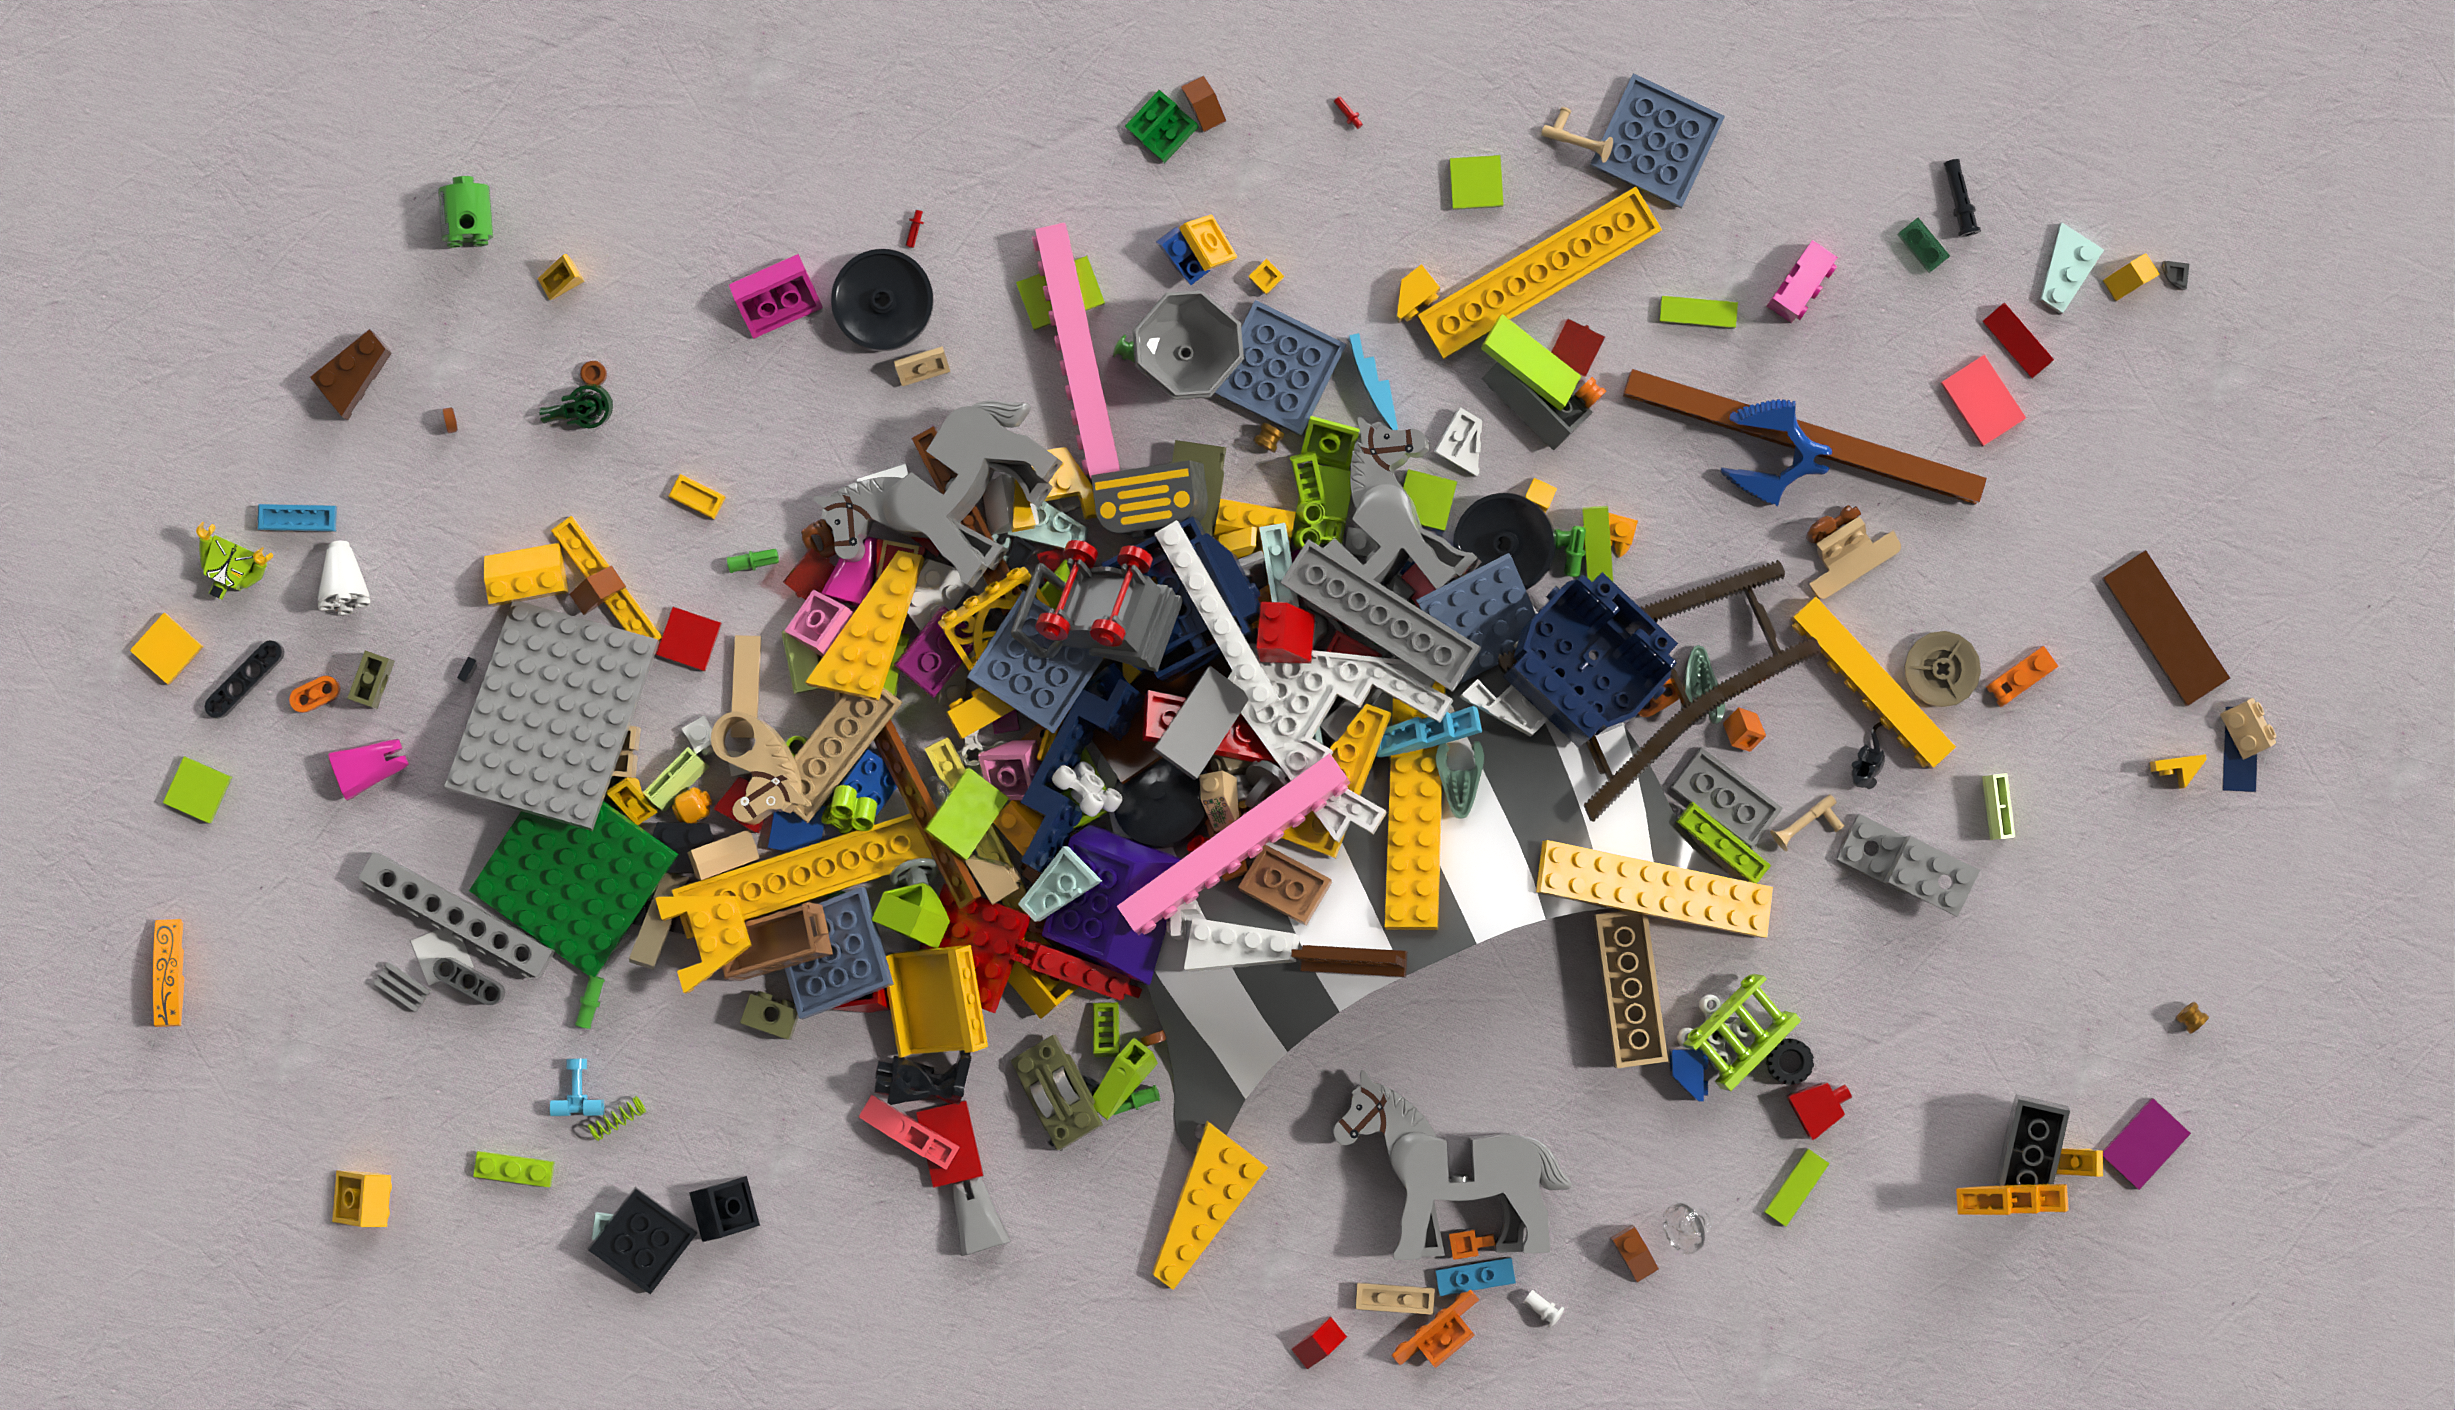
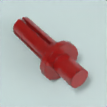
(1346, 110)
(914, 228)

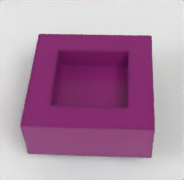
(1006, 723)

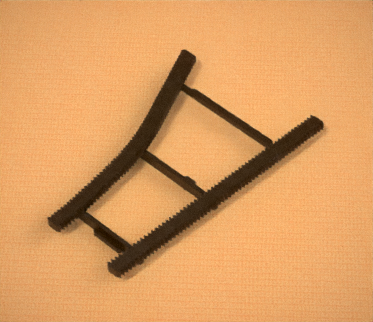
(1709, 700)

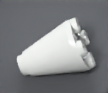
(342, 581)

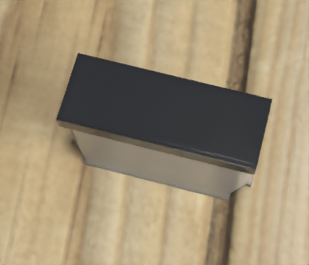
(467, 669)

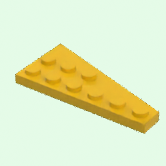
(866, 645)

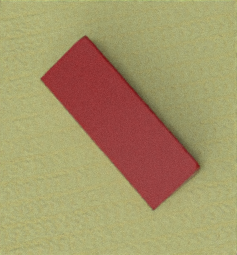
(2018, 340)

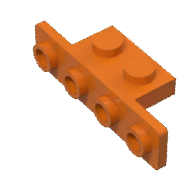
(1442, 1335)

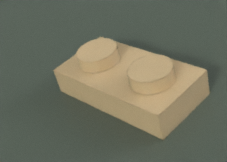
(922, 366)

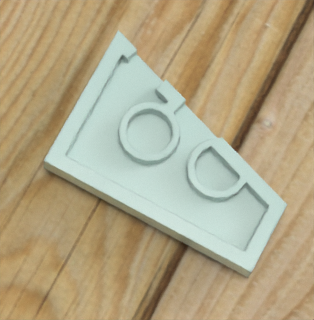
(2069, 266)
(1053, 529)
(1058, 885)

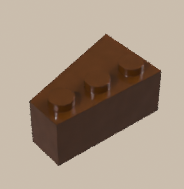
(351, 372)

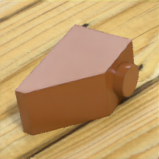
(1634, 1253)

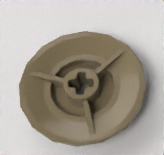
(1962, 668)

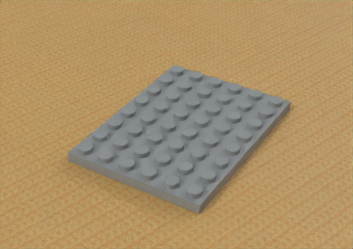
(552, 715)

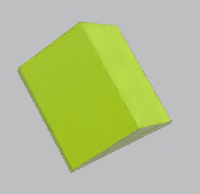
(1331, 442)

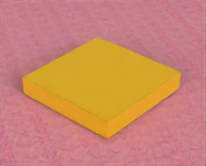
(1208, 242)
(166, 648)

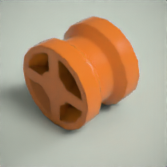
(1590, 392)

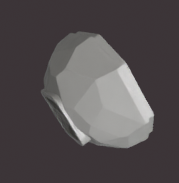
(1193, 324)

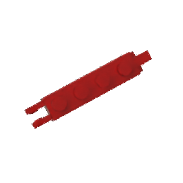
(1075, 970)

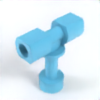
(577, 1101)

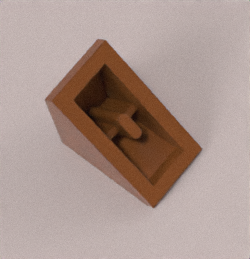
(1204, 103)
(597, 589)

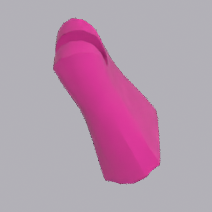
(853, 579)
(365, 766)

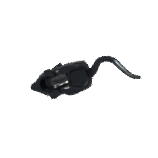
(1869, 763)

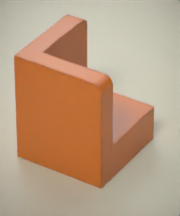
(1744, 729)

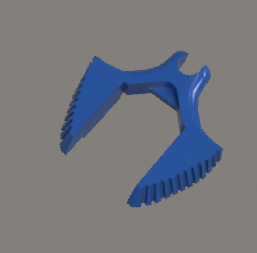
(1776, 416)

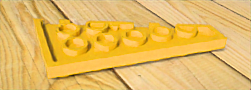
(1355, 756)
(1211, 1193)

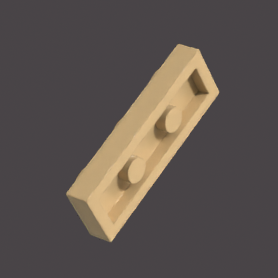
(1395, 1298)

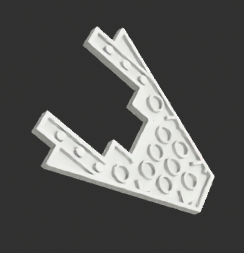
(1305, 699)

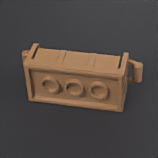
(782, 942)

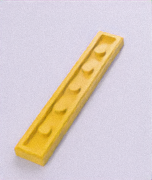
(590, 562)

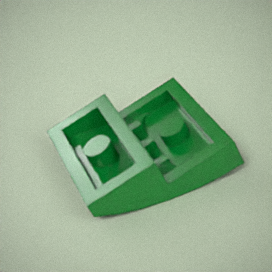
(1161, 126)

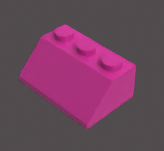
(775, 296)

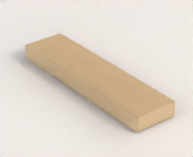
(746, 682)

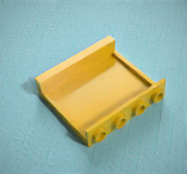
(935, 1001)

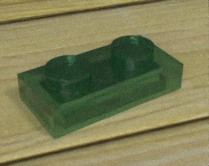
(1923, 245)

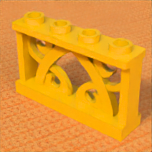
(982, 605)

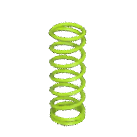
(638, 1104)

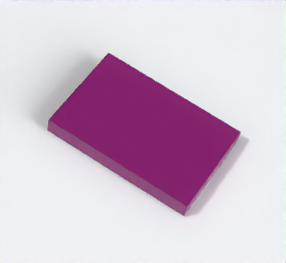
(931, 657)
(2145, 1143)

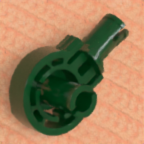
(582, 407)

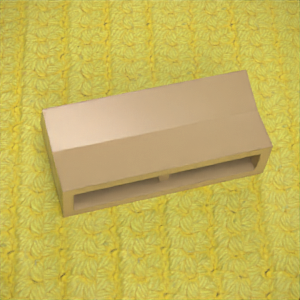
(723, 855)

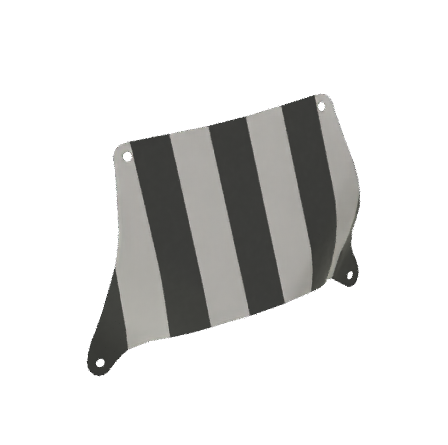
(1240, 1021)

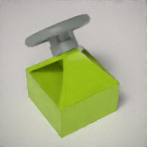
(915, 906)

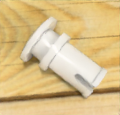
(1543, 1308)

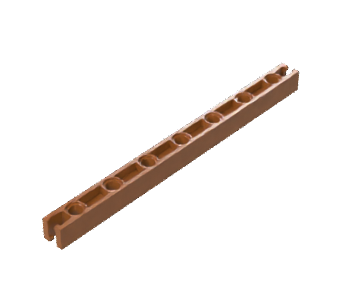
(1845, 448)

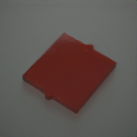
(1577, 346)
(809, 574)

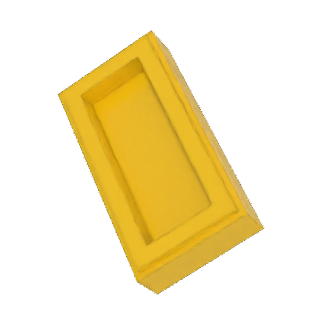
(697, 496)

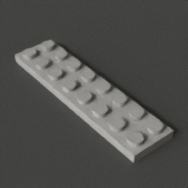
(1380, 615)

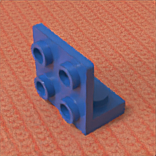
(871, 779)

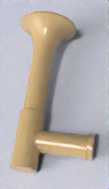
(1557, 133)
(1823, 807)

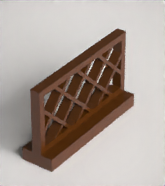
(1352, 961)

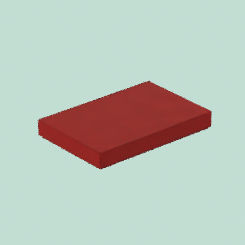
(955, 1125)

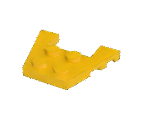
(1067, 482)
(717, 931)

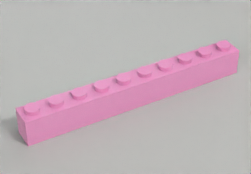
(1077, 349)
(1233, 845)

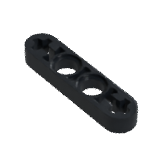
(247, 682)

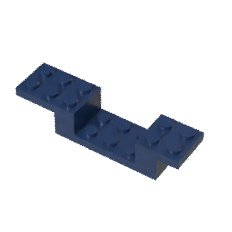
(1076, 732)

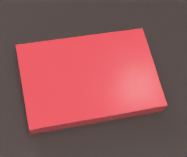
(1983, 400)

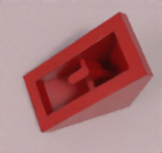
(1319, 1343)

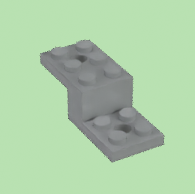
(1908, 865)

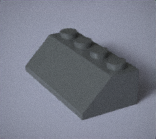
(1536, 412)

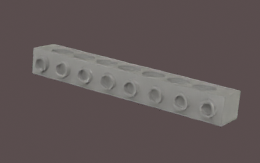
(380, 865)

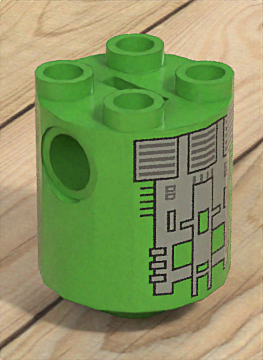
(461, 204)

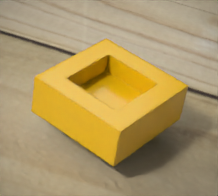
(1266, 276)

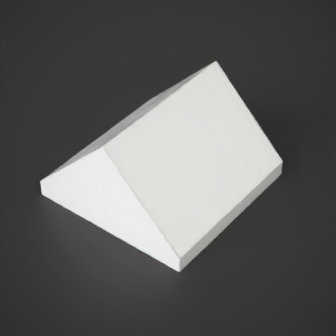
(999, 504)

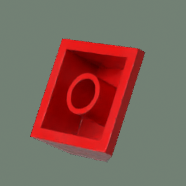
(1285, 633)

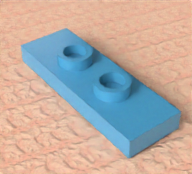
(297, 517)
(1475, 1276)

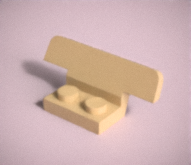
(1850, 555)

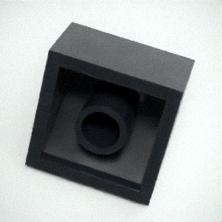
(724, 1209)

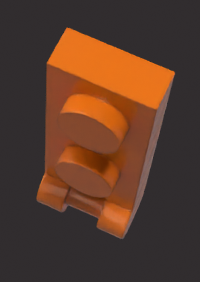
(2022, 675)

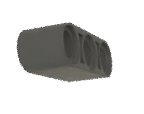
(457, 976)

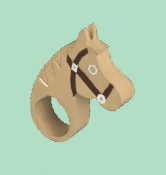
(774, 771)

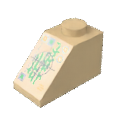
(1220, 798)
(994, 877)

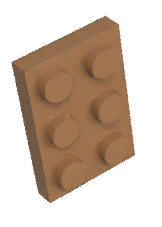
(1285, 885)

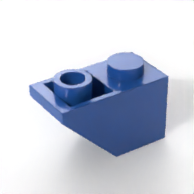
(1181, 256)
(1687, 1070)

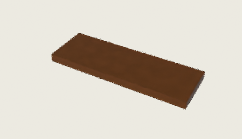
(2166, 628)

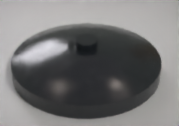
(882, 299)
(1508, 525)
(1161, 806)

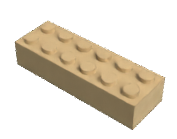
(1630, 988)

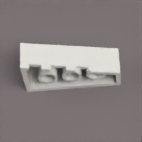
(1227, 945)

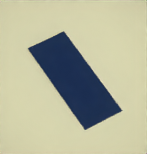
(2238, 773)

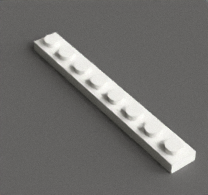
(1217, 616)

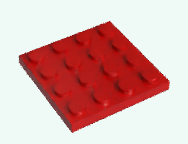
(992, 938)

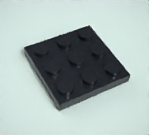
(642, 1240)

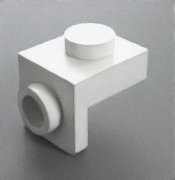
(1177, 923)

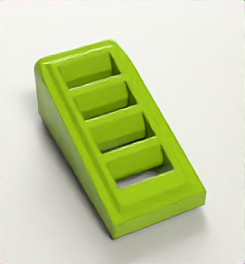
(1301, 458)
(1108, 1051)

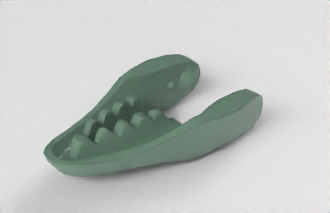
(1700, 678)
(1460, 785)

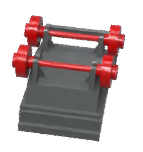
(1104, 608)

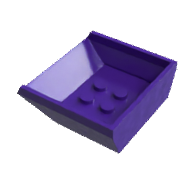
(1093, 923)

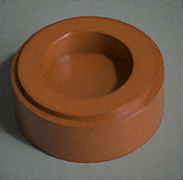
(593, 373)
(450, 420)
(1153, 1038)

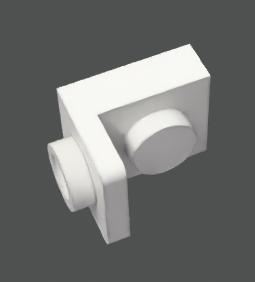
(699, 736)

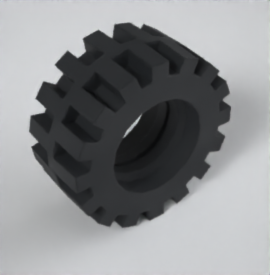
(1801, 1073)

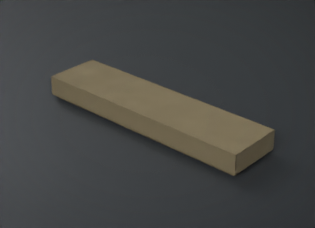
(654, 929)

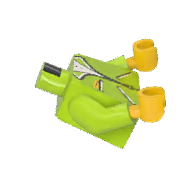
(229, 563)

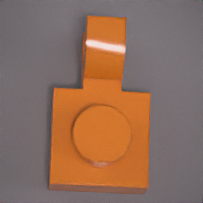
(1466, 1244)

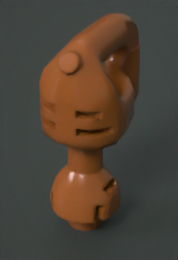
(1827, 525)
(824, 530)

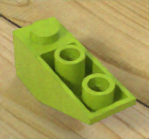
(1123, 1077)

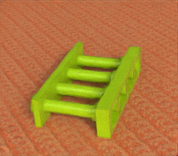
(1764, 1041)

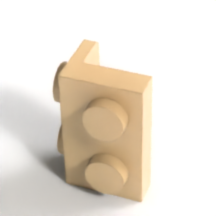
(2249, 728)

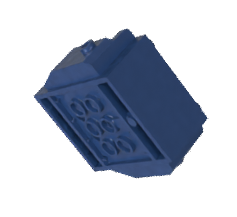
(1190, 628)
(1614, 688)

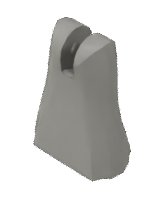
(977, 1219)

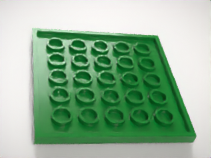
(573, 883)

